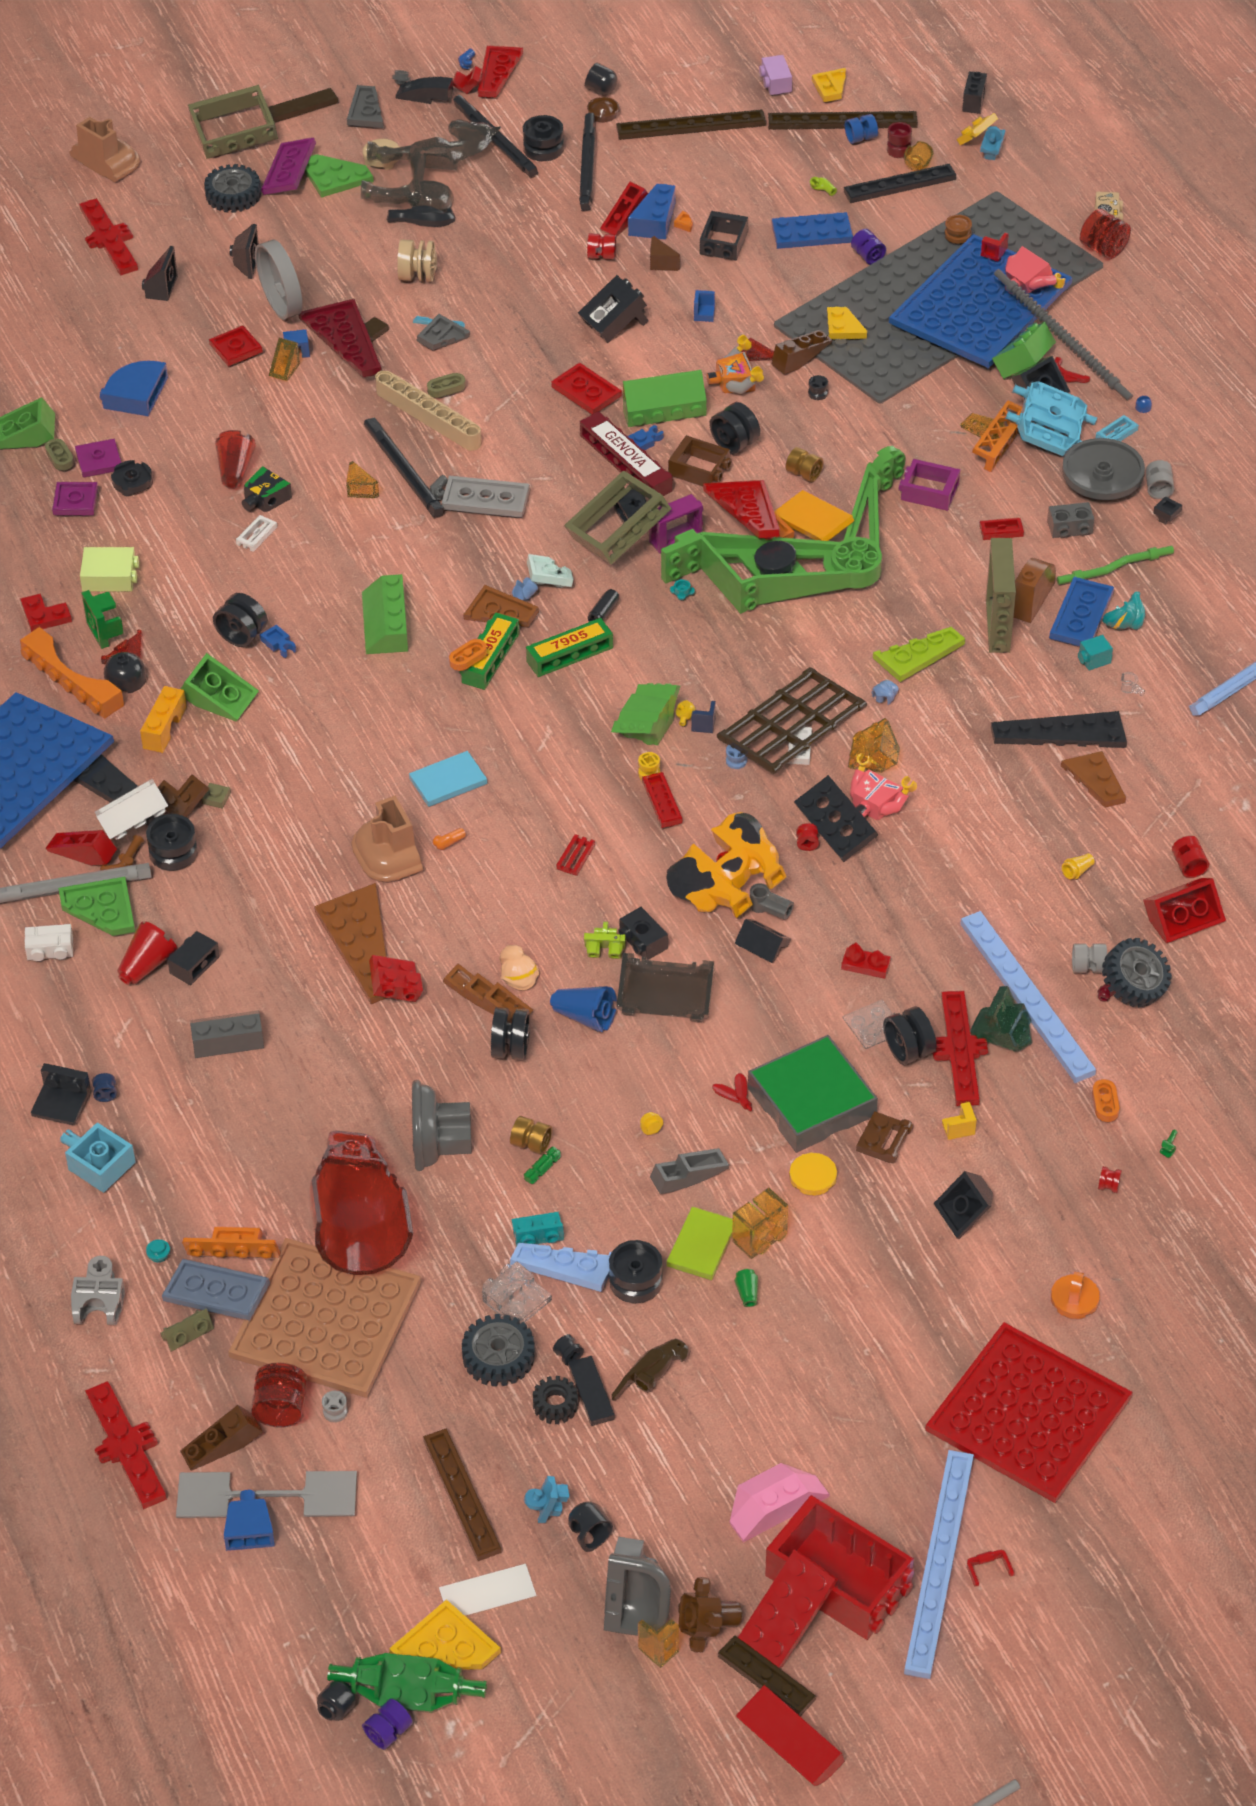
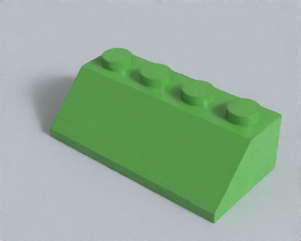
(664, 398)
(385, 616)

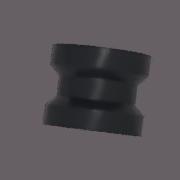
(818, 387)
(568, 1349)

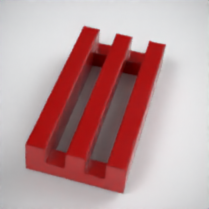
(1001, 528)
(568, 851)

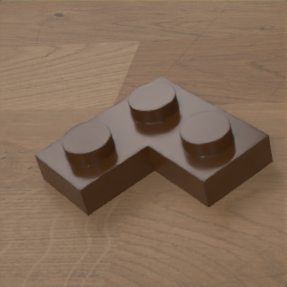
(184, 799)

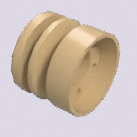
(416, 260)

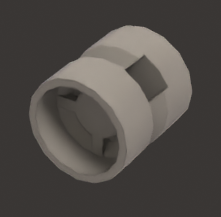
(1159, 479)
(1088, 958)

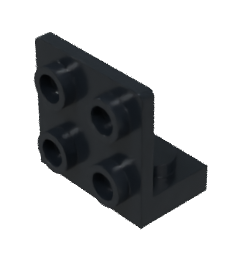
(62, 1094)

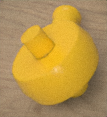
(684, 711)

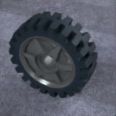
(232, 188)
(1136, 972)
(514, 1345)

